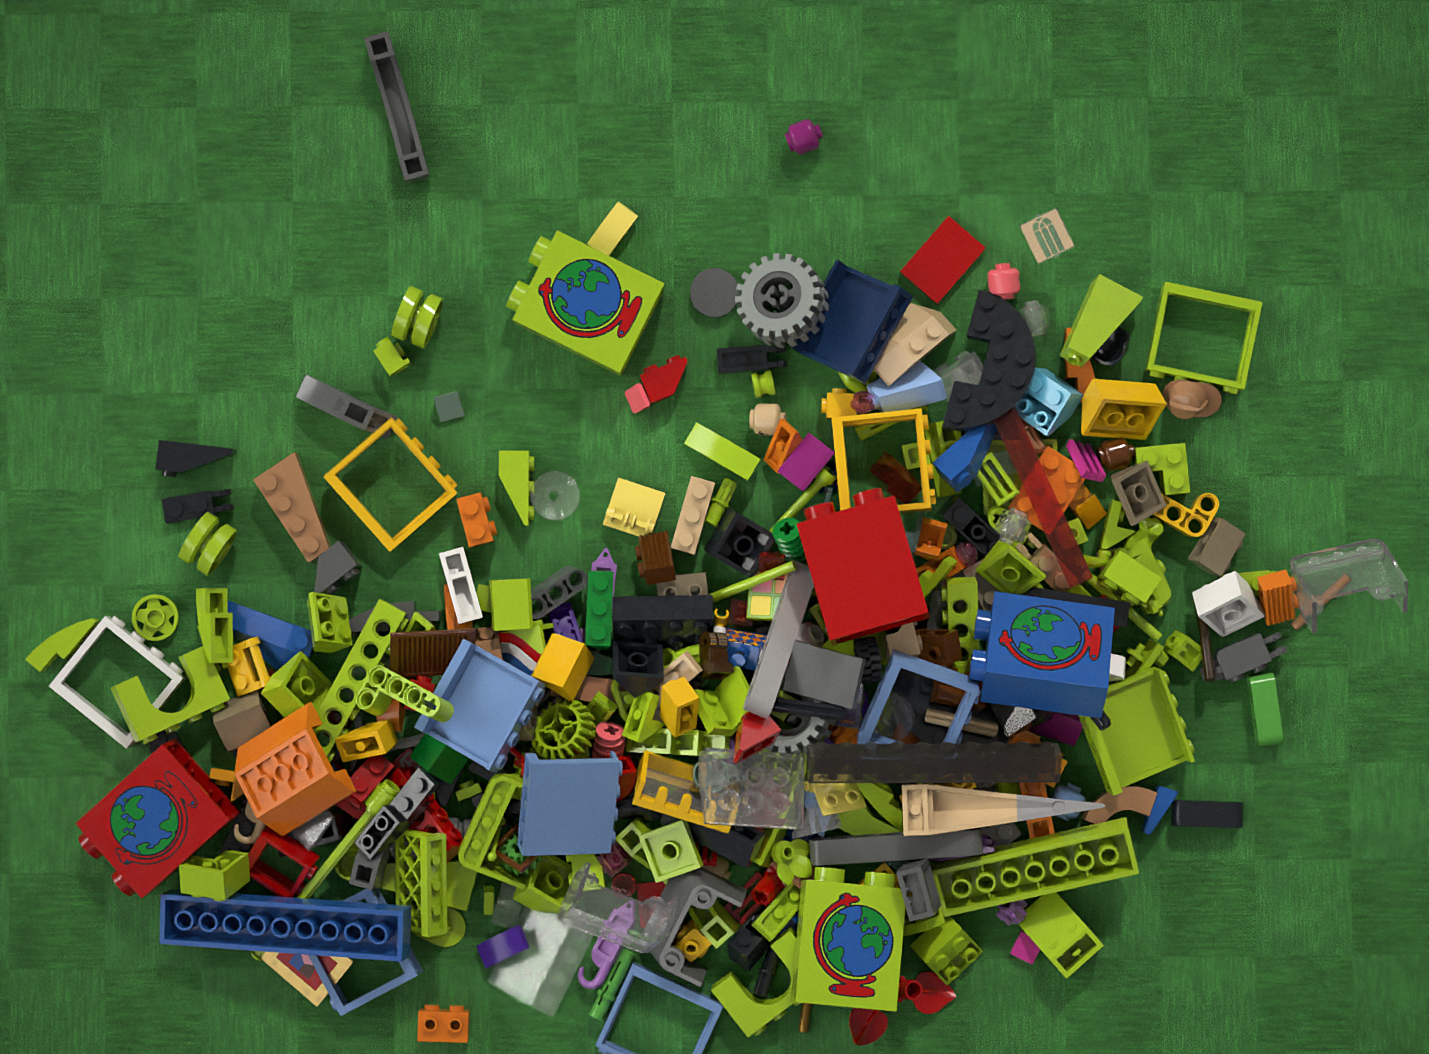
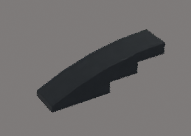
(1121, 608)

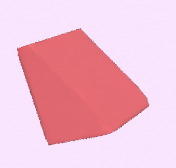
(637, 398)

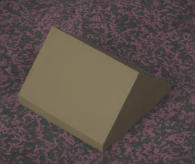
(1138, 492)
(241, 720)

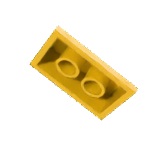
(1120, 409)

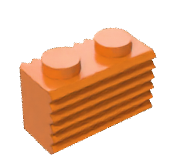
(1277, 596)

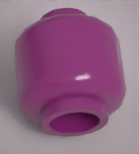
(803, 136)

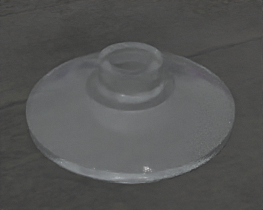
(566, 491)

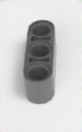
(564, 590)

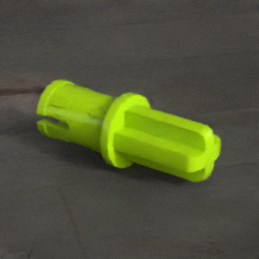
(720, 502)

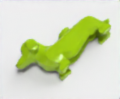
(1139, 548)

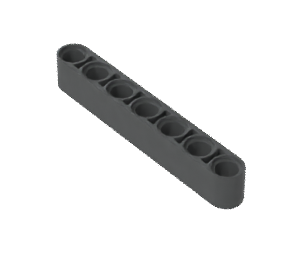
(893, 847)

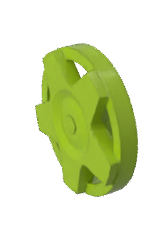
(155, 617)

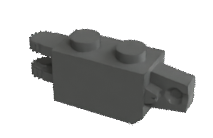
(1243, 656)

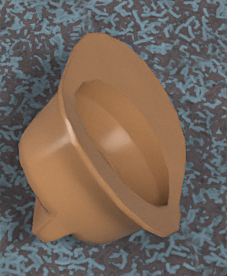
(1191, 399)

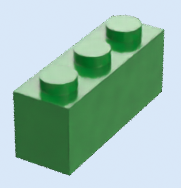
(599, 609)

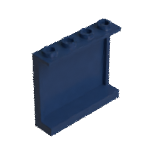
(857, 322)

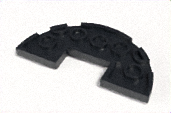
(1006, 370)
(918, 691)

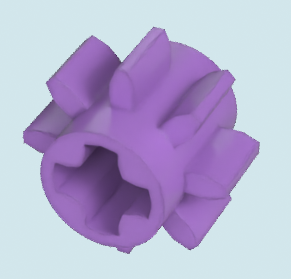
(1012, 912)

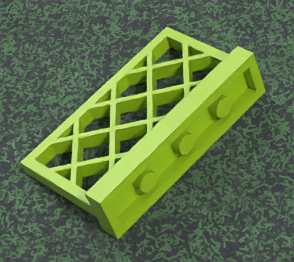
(430, 878)

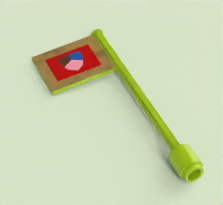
(298, 968)

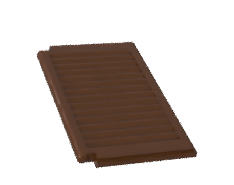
(426, 651)

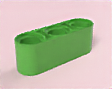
(1265, 709)

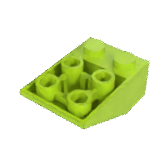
(1059, 933)

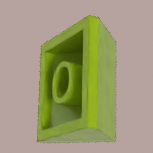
(1009, 570)
(511, 604)

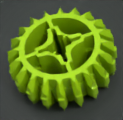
(569, 735)

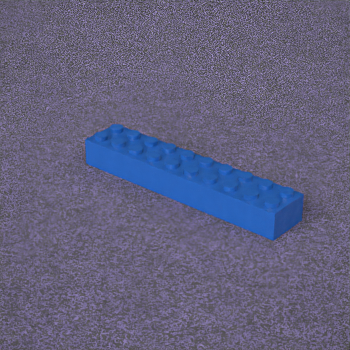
(287, 925)

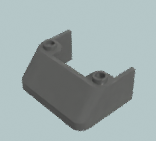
(701, 890)

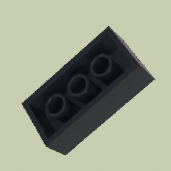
(662, 619)

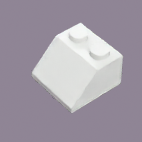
(1227, 604)

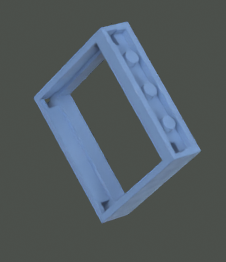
(902, 660)
(670, 985)
(338, 1001)

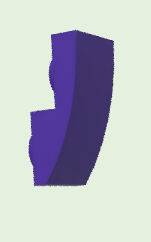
(502, 946)

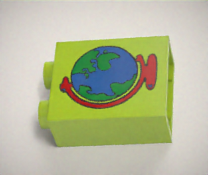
(585, 301)
(849, 941)

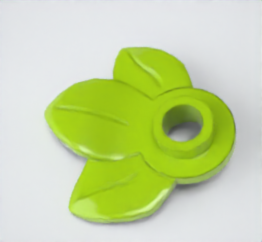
(794, 862)

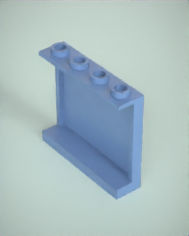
(488, 704)
(568, 805)

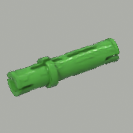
(612, 984)

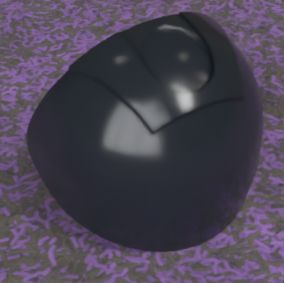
(1113, 348)

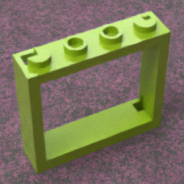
(1213, 298)

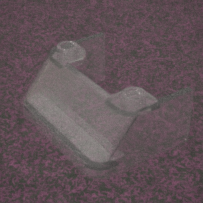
(1364, 562)
(615, 915)

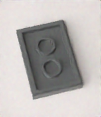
(824, 674)

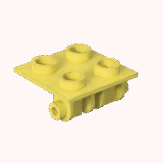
(633, 508)
(836, 797)

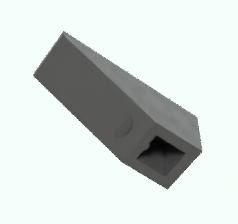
(368, 872)

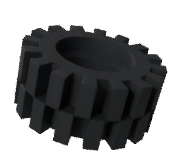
(868, 649)

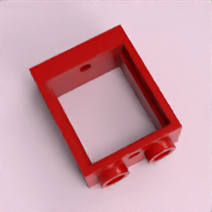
(269, 876)

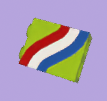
(524, 646)

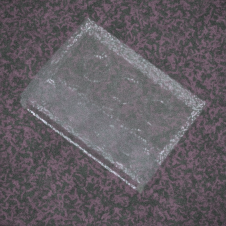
(753, 793)
(547, 967)

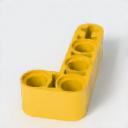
(1185, 514)

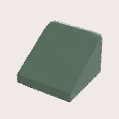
(449, 406)

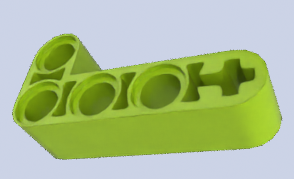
(384, 685)

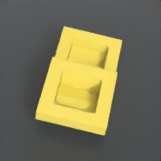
(613, 229)

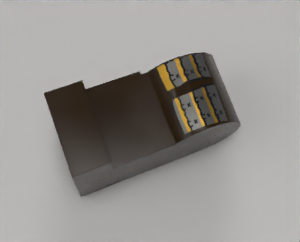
(714, 656)

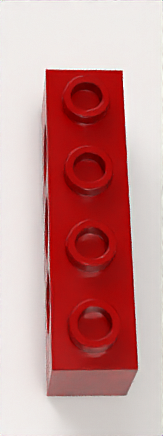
(435, 817)

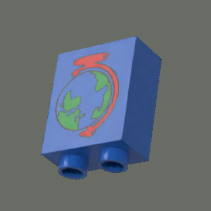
(1044, 654)

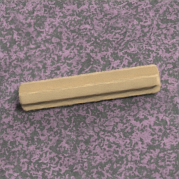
(975, 725)

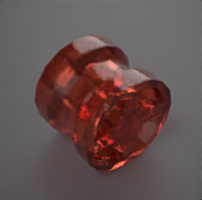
(624, 881)

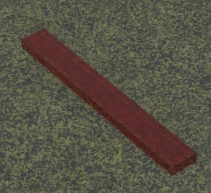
(1043, 499)

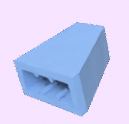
(911, 390)

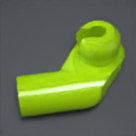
(1100, 561)

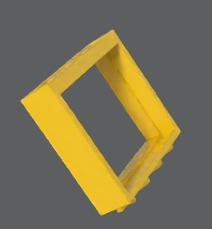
(924, 449)
(430, 464)

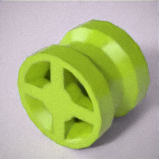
(763, 384)

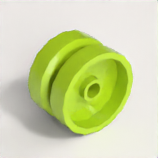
(417, 317)
(207, 544)

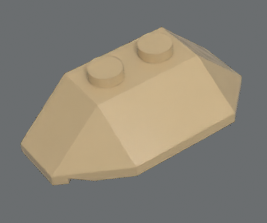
(913, 339)

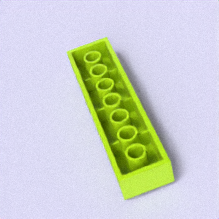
(1036, 867)

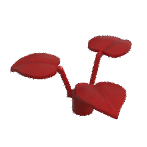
(928, 996)

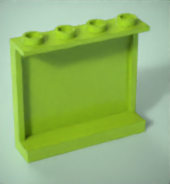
(1143, 731)

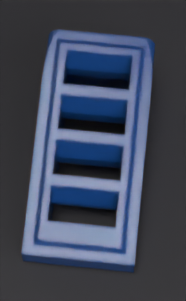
(1161, 804)

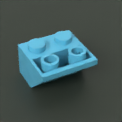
(1048, 402)

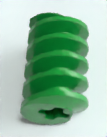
(788, 540)

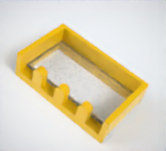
(669, 789)

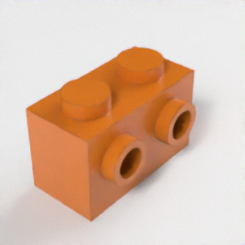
(476, 520)
(443, 1024)

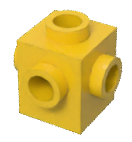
(691, 941)

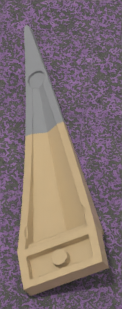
(945, 809)

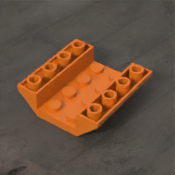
(289, 773)

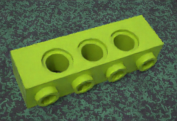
(967, 590)

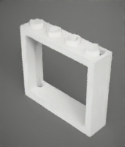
(135, 641)

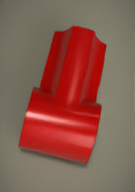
(767, 887)

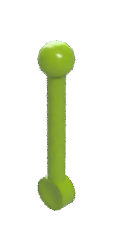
(492, 856)

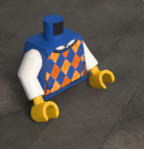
(743, 646)

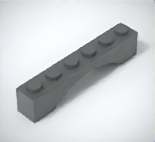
(397, 107)

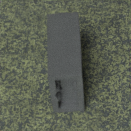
(919, 879)

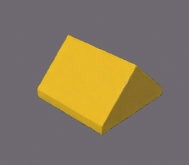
(563, 665)

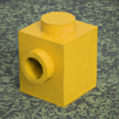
(837, 404)

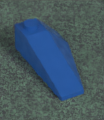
(277, 637)

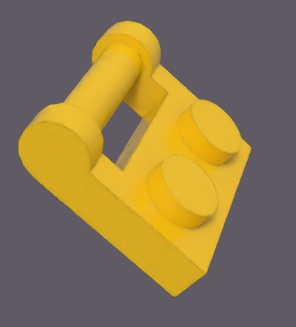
(243, 670)

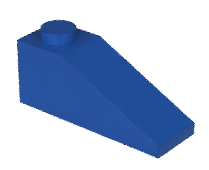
(964, 457)

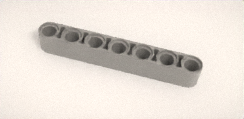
(779, 642)

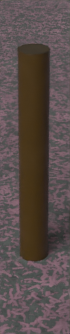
(1206, 650)

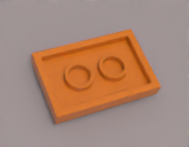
(1063, 479)

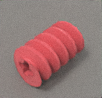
(608, 739)

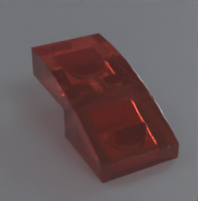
(897, 477)

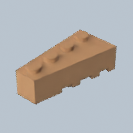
(292, 501)

